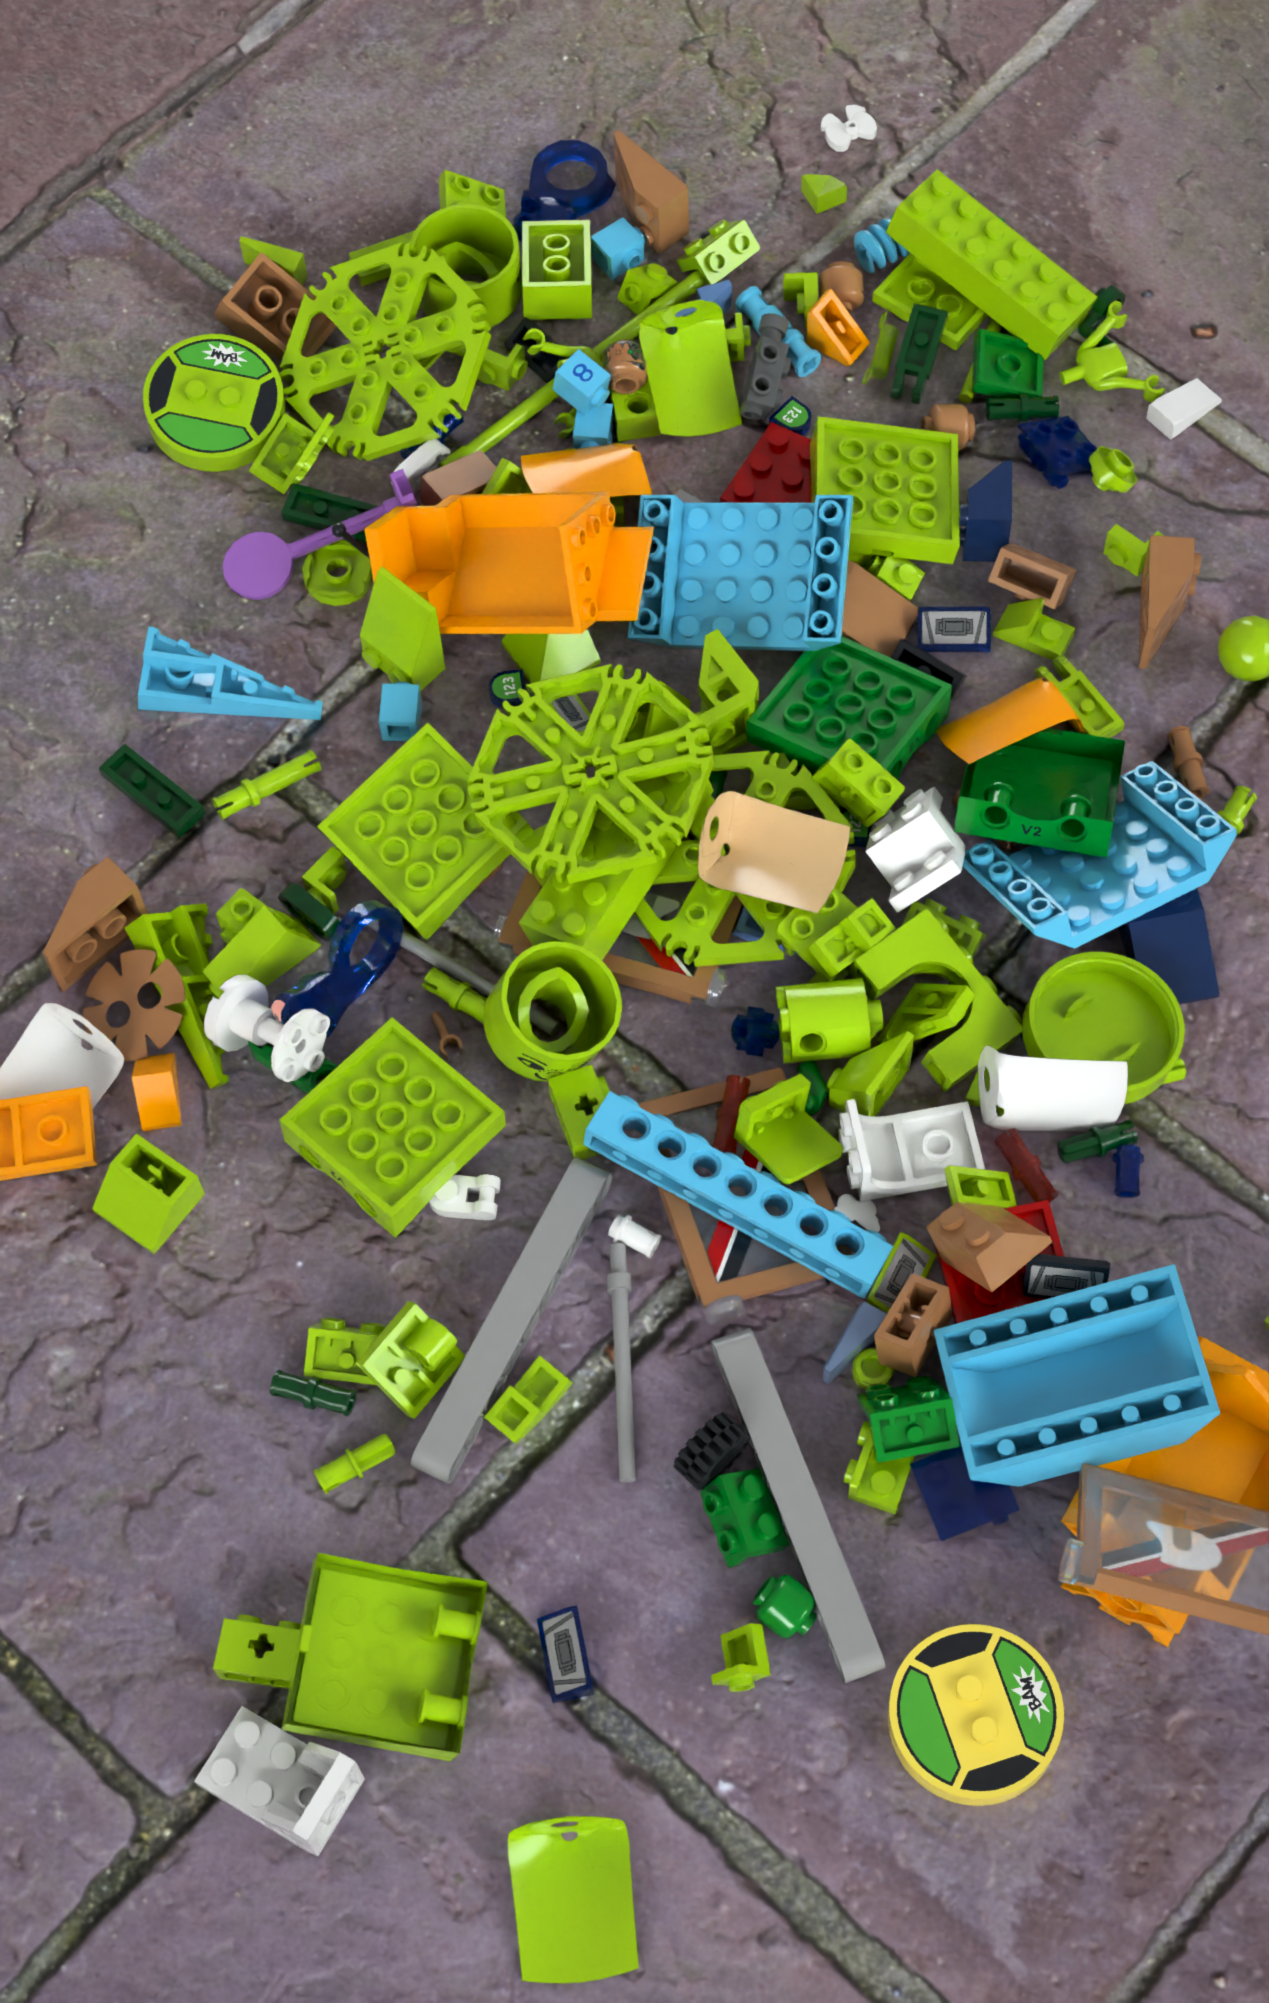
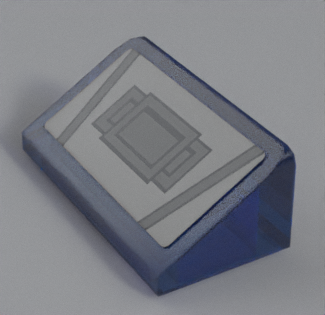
(954, 629)
(565, 1655)

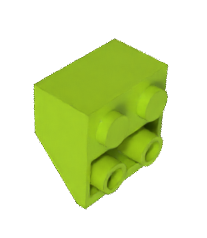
(147, 1193)

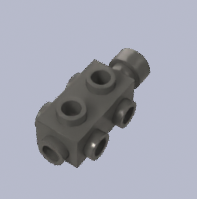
(766, 369)

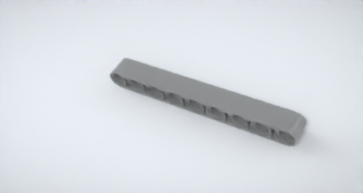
(511, 1320)
(798, 1506)

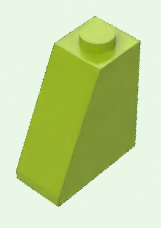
(262, 949)

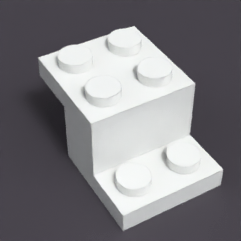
(915, 848)

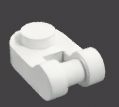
(453, 1202)

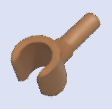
(445, 1036)

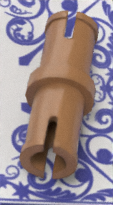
(1187, 761)

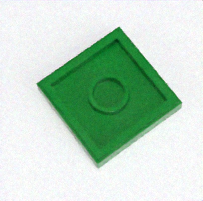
(1005, 366)

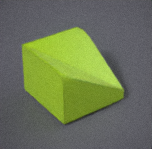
(823, 191)

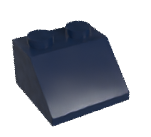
(987, 515)

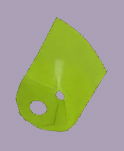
(690, 370)
(573, 1900)

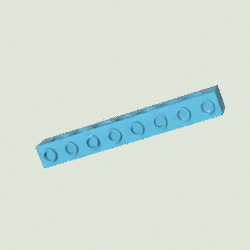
(745, 1213)

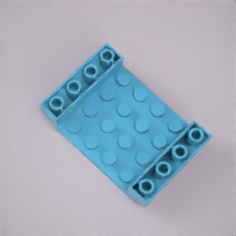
(749, 569)
(1157, 851)

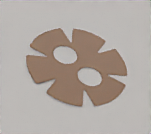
(156, 1022)

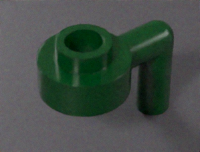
(1105, 297)

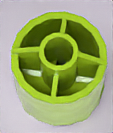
(826, 1020)

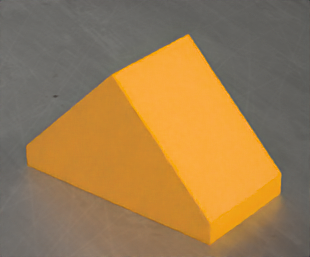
(834, 330)
(157, 1091)

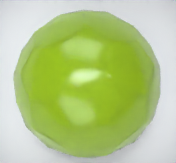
(1245, 648)

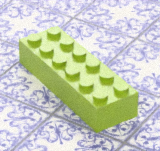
(990, 264)
(598, 908)

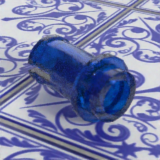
(1127, 1170)

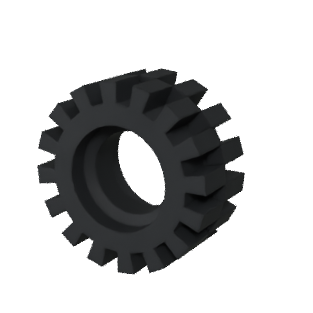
(711, 1450)

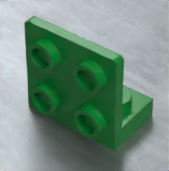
(909, 1418)

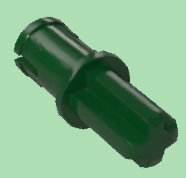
(1096, 1142)

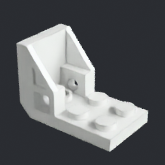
(281, 1780)

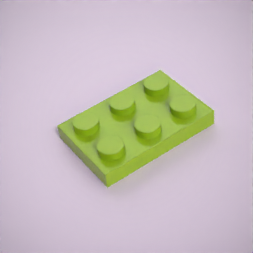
(918, 284)

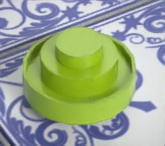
(1112, 470)

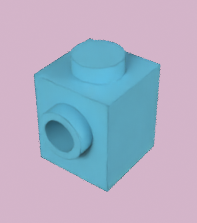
(618, 248)

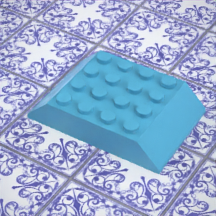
(1077, 1379)

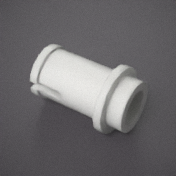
(634, 1235)

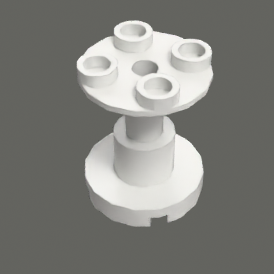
(245, 1016)

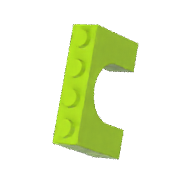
(926, 947)

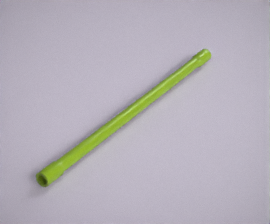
(546, 395)

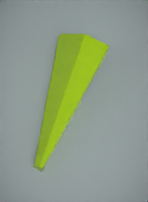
(184, 941)

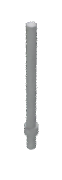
(463, 974)
(620, 1286)

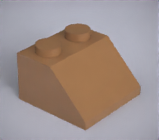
(985, 1242)

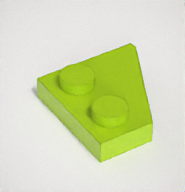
(928, 1010)

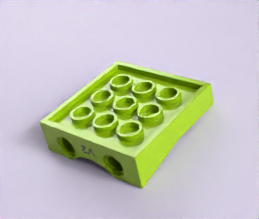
(899, 484)
(417, 831)
(392, 1125)
(385, 1657)

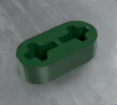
(309, 911)

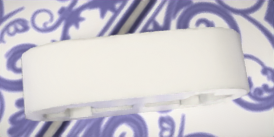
(423, 461)

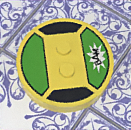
(975, 1714)

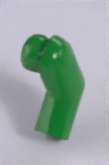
(818, 1088)

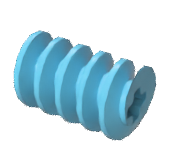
(875, 245)

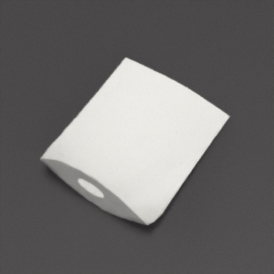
(53, 1060)
(1050, 1092)

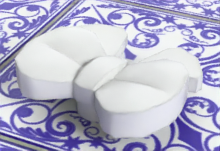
(858, 125)

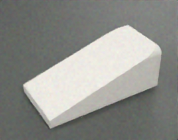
(1181, 407)

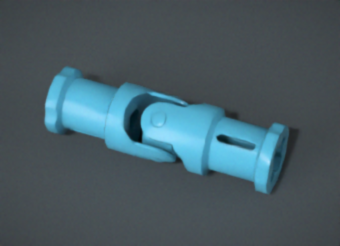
(802, 356)

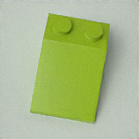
(556, 269)
(401, 633)

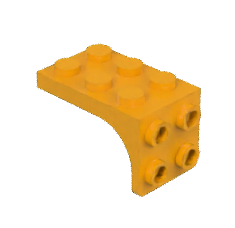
(46, 1133)

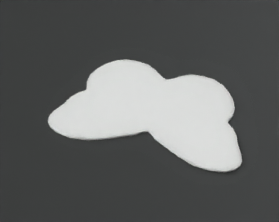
(862, 1212)

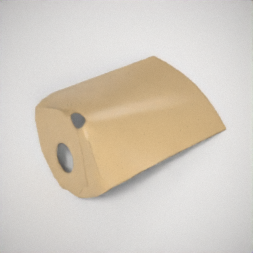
(772, 852)

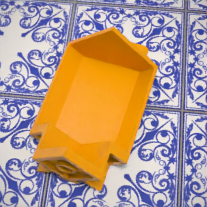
(516, 561)
(1220, 1460)

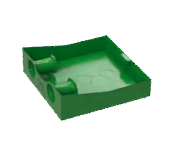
(853, 696)
(1045, 792)

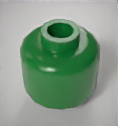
(784, 1606)

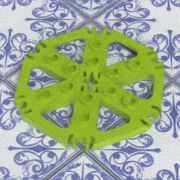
(408, 343)
(615, 766)
(708, 904)

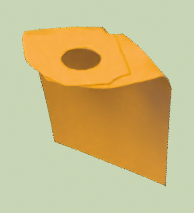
(601, 468)
(1008, 720)

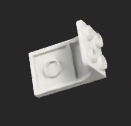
(907, 1149)

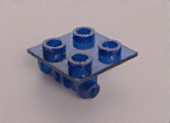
(1056, 448)
(956, 1500)

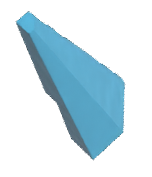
(193, 682)

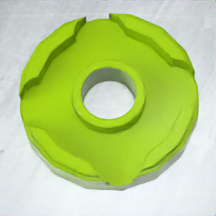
(341, 589)

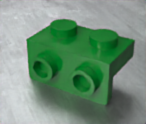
(743, 1516)

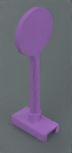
(263, 563)

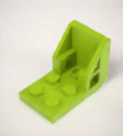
(727, 695)

